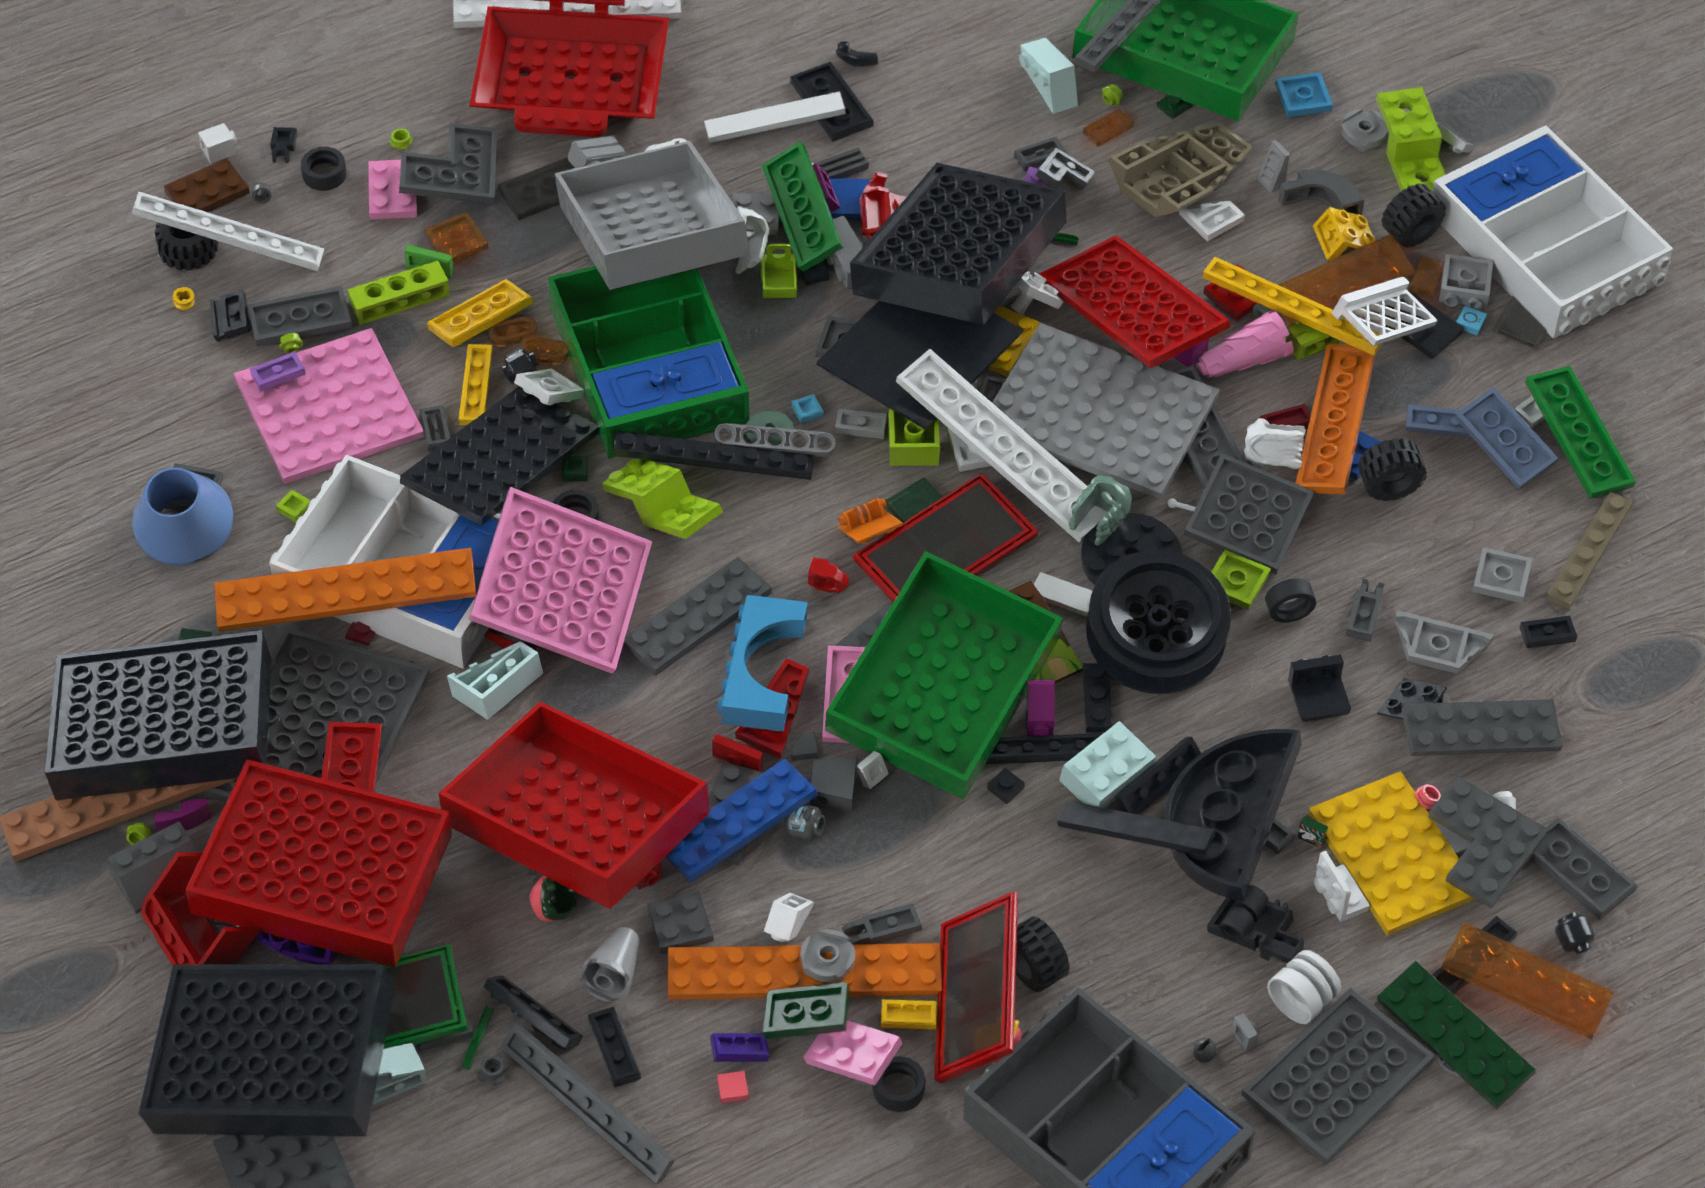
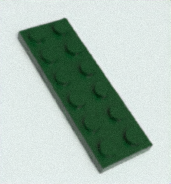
(1456, 1034)

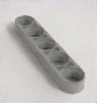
(786, 436)

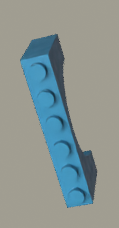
(744, 699)

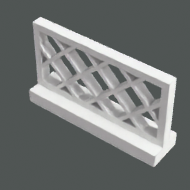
(1375, 299)

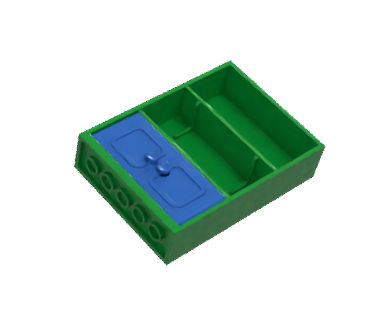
(649, 355)

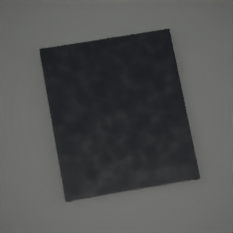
(896, 336)

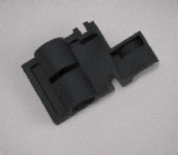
(1257, 924)

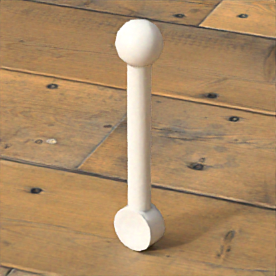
(1173, 503)

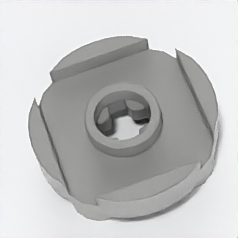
(1364, 139)
(827, 970)

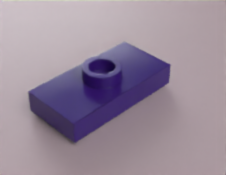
(739, 1047)

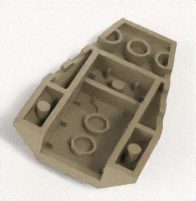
(1178, 169)

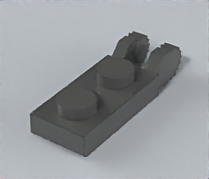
(1365, 612)
(884, 925)

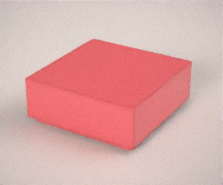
(732, 1087)

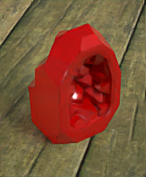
(827, 576)

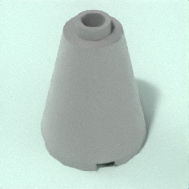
(611, 966)

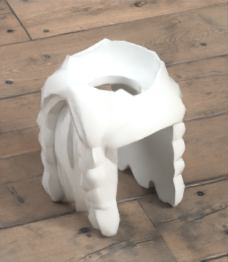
(756, 240)
(1274, 444)

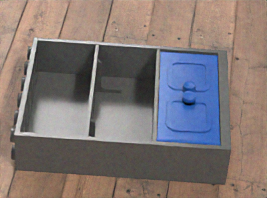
(1103, 1109)

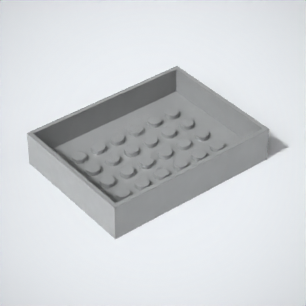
(651, 214)

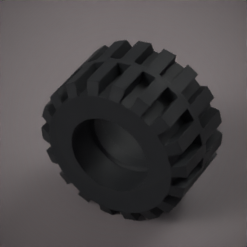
(1413, 215)
(184, 252)
(1392, 469)
(1039, 955)

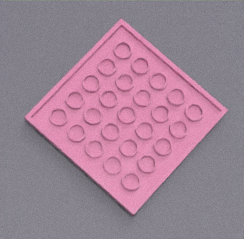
(337, 409)
(560, 580)

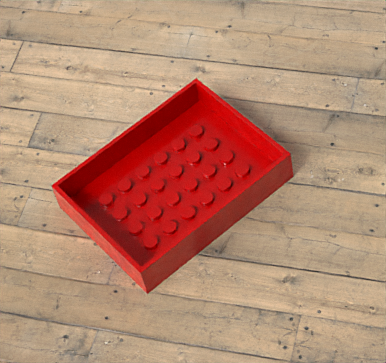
(575, 804)
(320, 863)

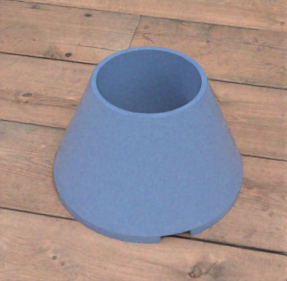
(186, 535)

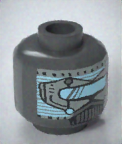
(805, 823)

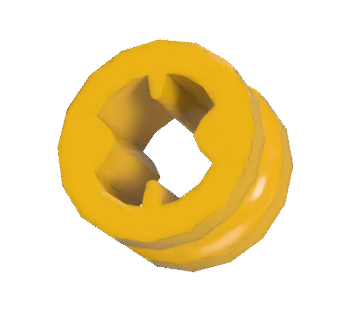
(182, 293)

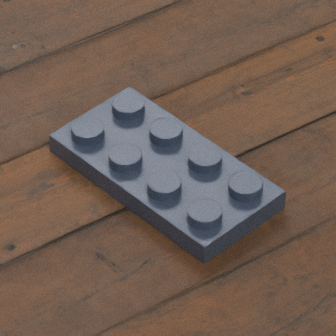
(1506, 438)

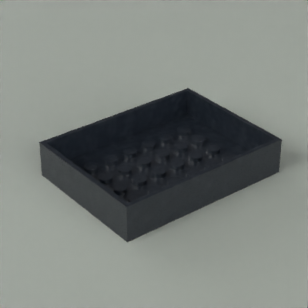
(958, 243)
(158, 715)
(268, 1050)

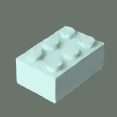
(1106, 766)

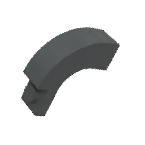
(1324, 187)

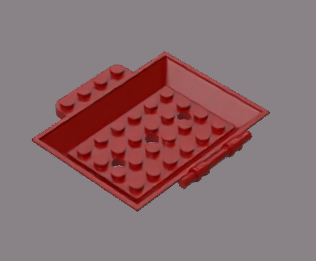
(567, 44)

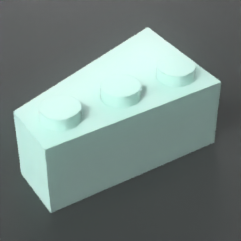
(496, 681)
(398, 1072)

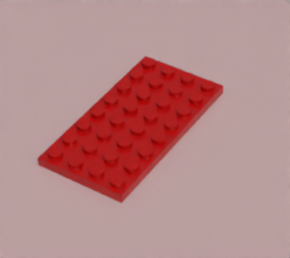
(1134, 301)

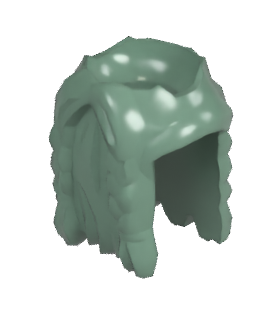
(1098, 495)

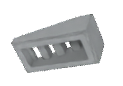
(1274, 170)

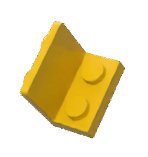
(1340, 230)

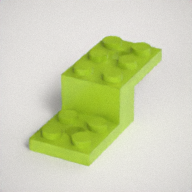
(1412, 137)
(662, 497)

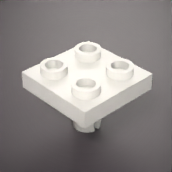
(1035, 288)

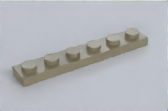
(1589, 551)

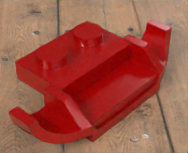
(877, 204)

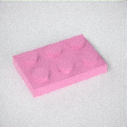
(384, 194)
(855, 1053)

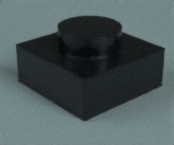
(1005, 786)

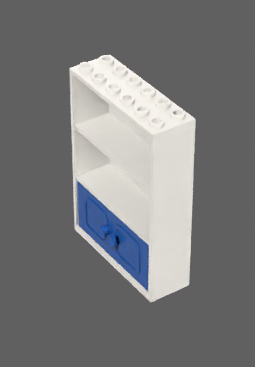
(1552, 231)
(373, 517)

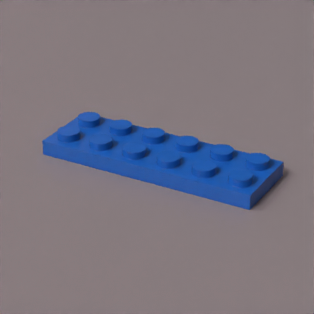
(741, 819)

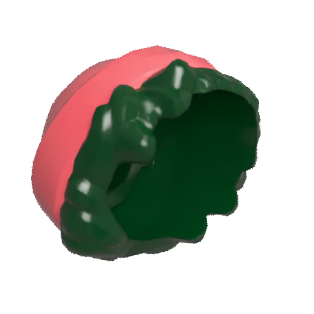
(551, 900)

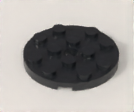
(1134, 535)

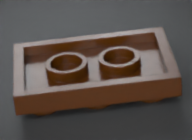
(208, 187)

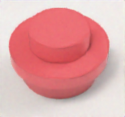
(1427, 796)

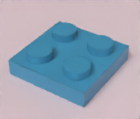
(1303, 94)

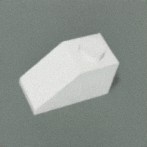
(787, 917)

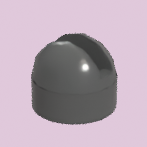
(265, 194)
(1208, 1053)

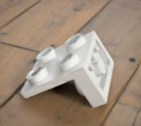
(1339, 889)

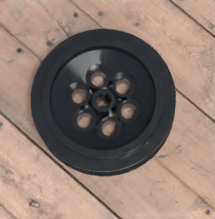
(1185, 592)

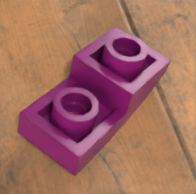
(191, 815)

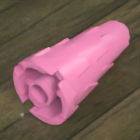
(1254, 345)

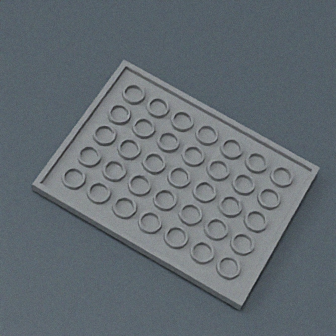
(1104, 409)

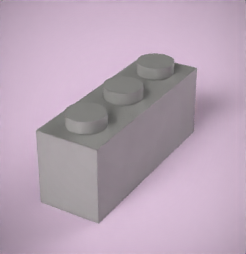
(843, 257)

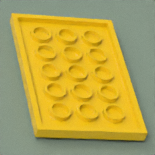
(1392, 852)

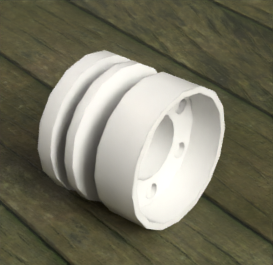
(1304, 987)

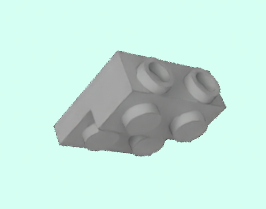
(1466, 281)

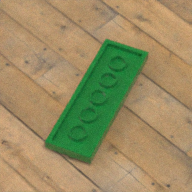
(802, 206)
(1580, 432)

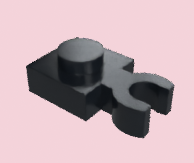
(282, 142)

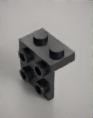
(1319, 687)

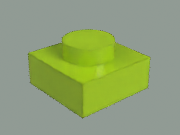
(293, 505)

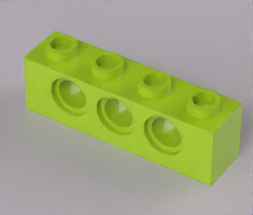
(398, 292)

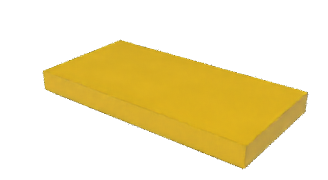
(479, 313)

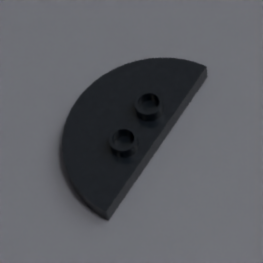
(1237, 795)

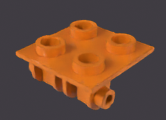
(870, 523)

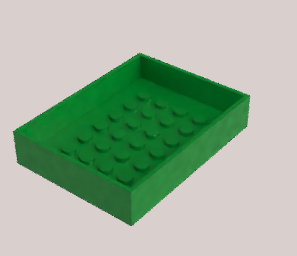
(1199, 49)
(943, 674)

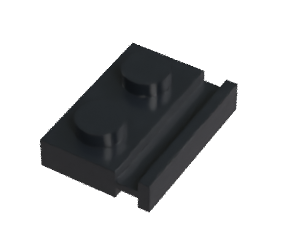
(229, 315)

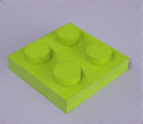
(1240, 578)

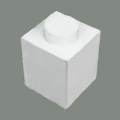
(217, 143)

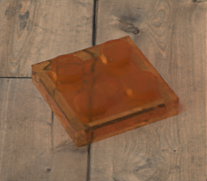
(457, 237)

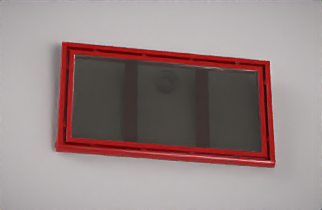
(966, 528)
(977, 988)

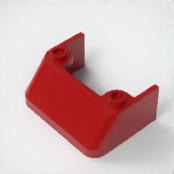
(184, 935)

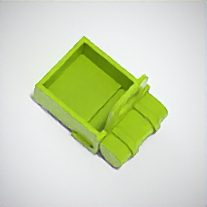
(779, 273)

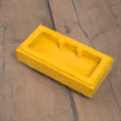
(908, 1014)

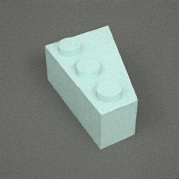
(1050, 73)

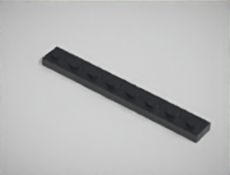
(713, 455)

